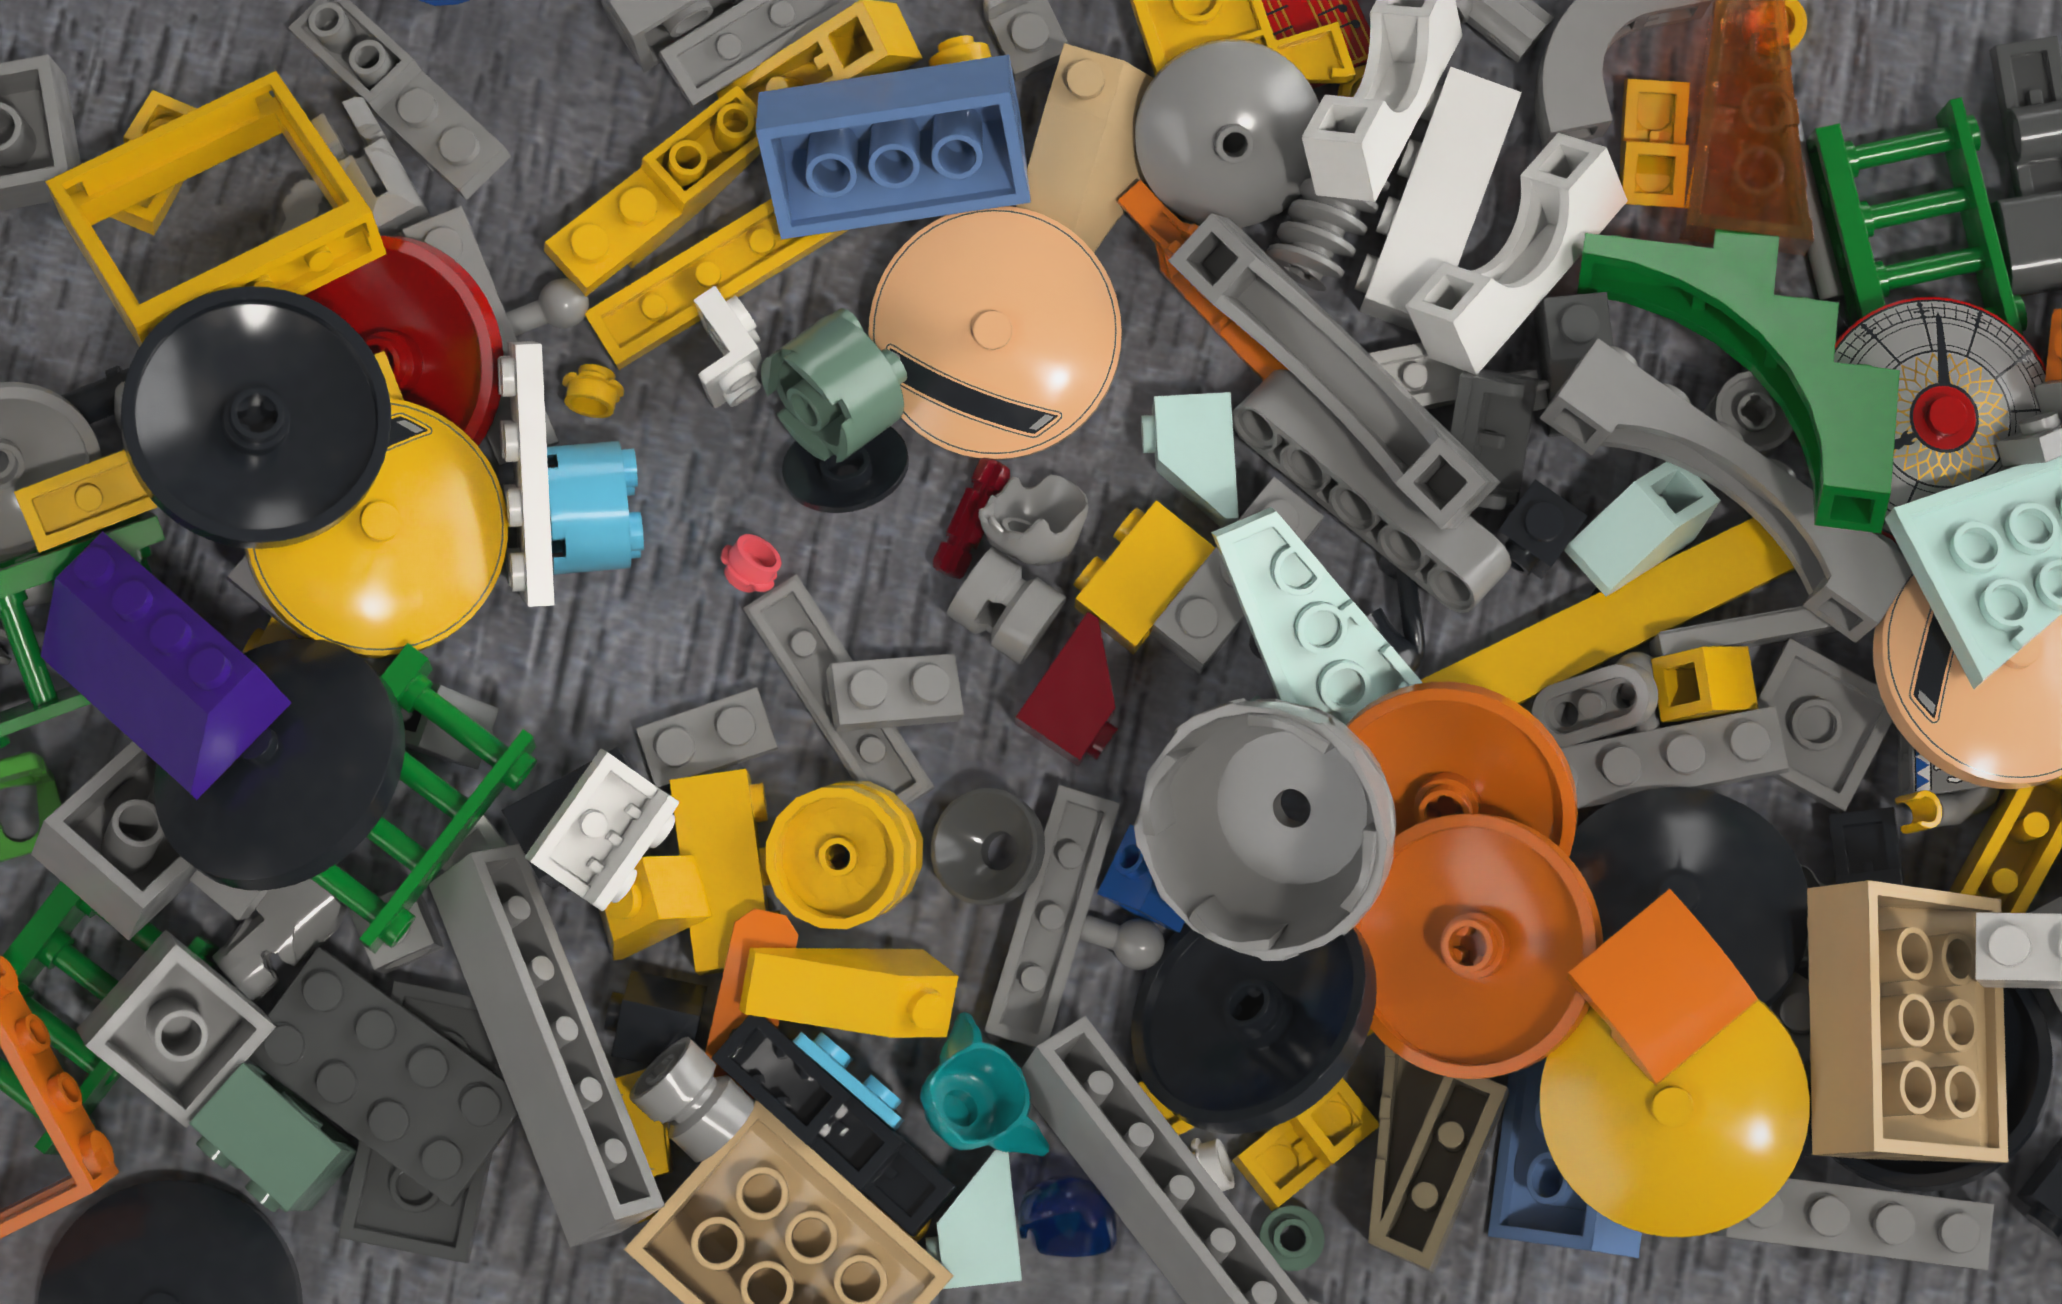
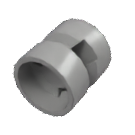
(1752, 412)
(1006, 605)
(683, 1091)

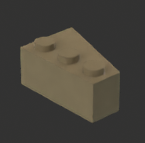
(1427, 1156)

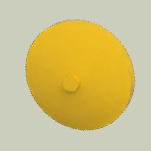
(1682, 1152)

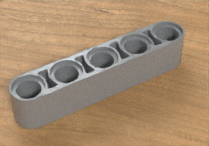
(1334, 468)

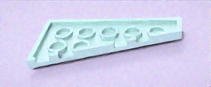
(1988, 561)
(1304, 623)

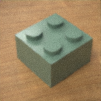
(273, 1140)

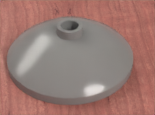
(1202, 100)
(37, 441)

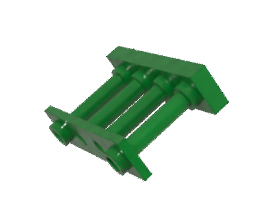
(1854, 221)
(37, 568)
(510, 765)
(48, 944)

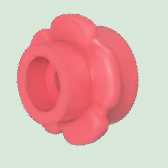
(751, 564)

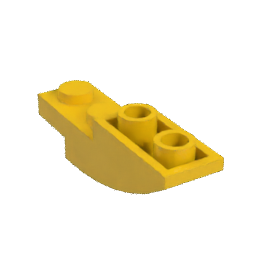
(661, 195)

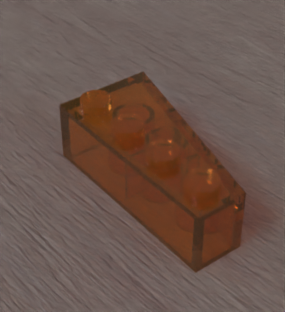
(1746, 132)

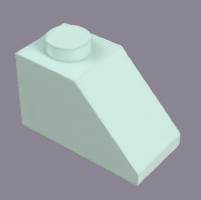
(1195, 450)
(979, 1230)

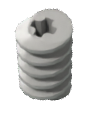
(1318, 235)

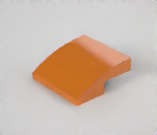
(1662, 987)

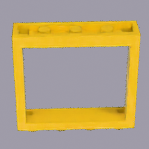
(191, 144)

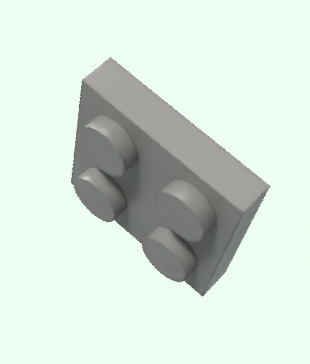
(1827, 723)

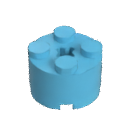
(591, 507)

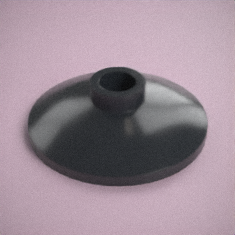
(851, 484)

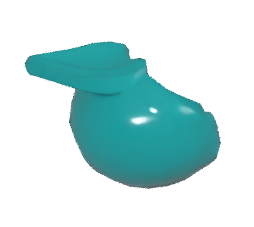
(979, 1096)

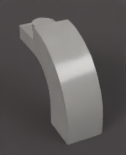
(1570, 75)

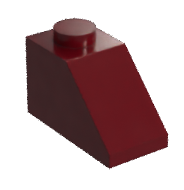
(1074, 698)

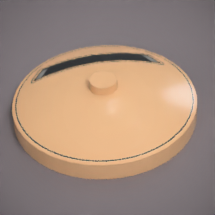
(999, 331)
(1988, 736)

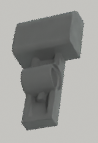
(2031, 116)

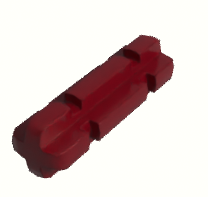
(965, 527)

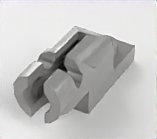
(377, 173)
(289, 924)

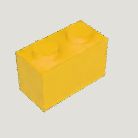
(1141, 575)

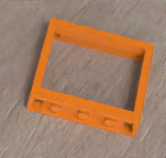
(58, 1105)

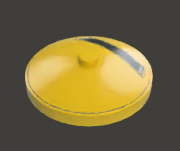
(408, 556)

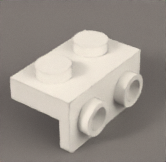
(733, 331)
(603, 831)

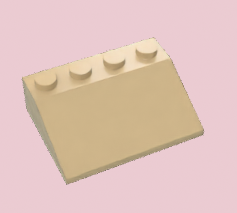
(1902, 1028)
(780, 1228)

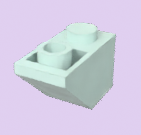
(1643, 527)

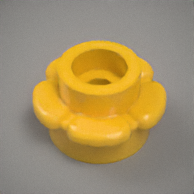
(592, 391)

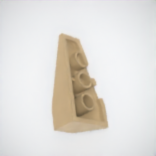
(1087, 143)

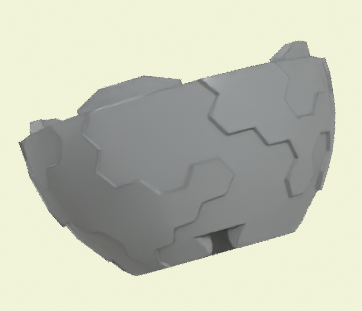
(1233, 855)

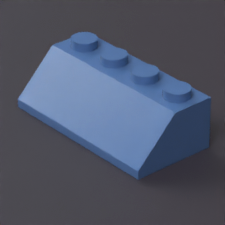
(893, 147)
(1531, 1194)

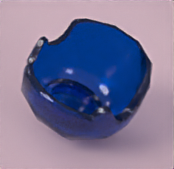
(1068, 1218)

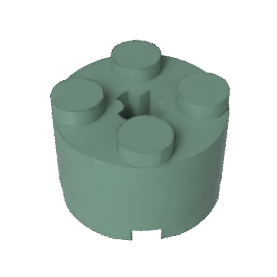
(835, 386)

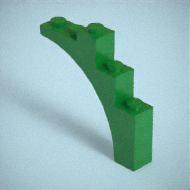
(1787, 342)

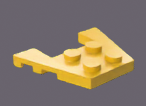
(1178, 25)

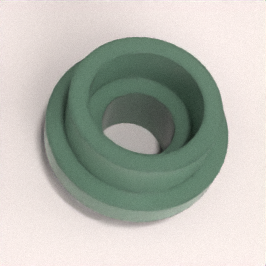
(1313, 1237)

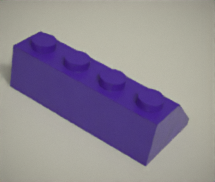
(155, 666)

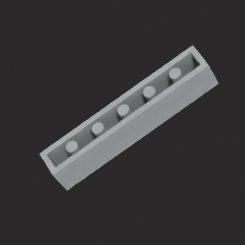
(546, 1044)
(1150, 1174)

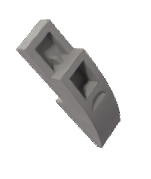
(400, 94)

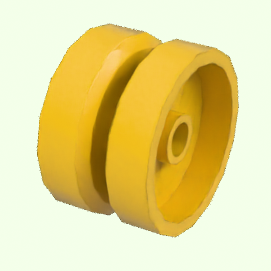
(807, 857)

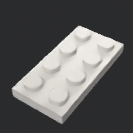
(527, 500)

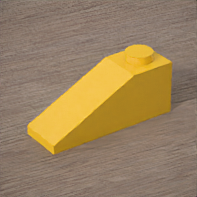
(853, 44)
(852, 989)

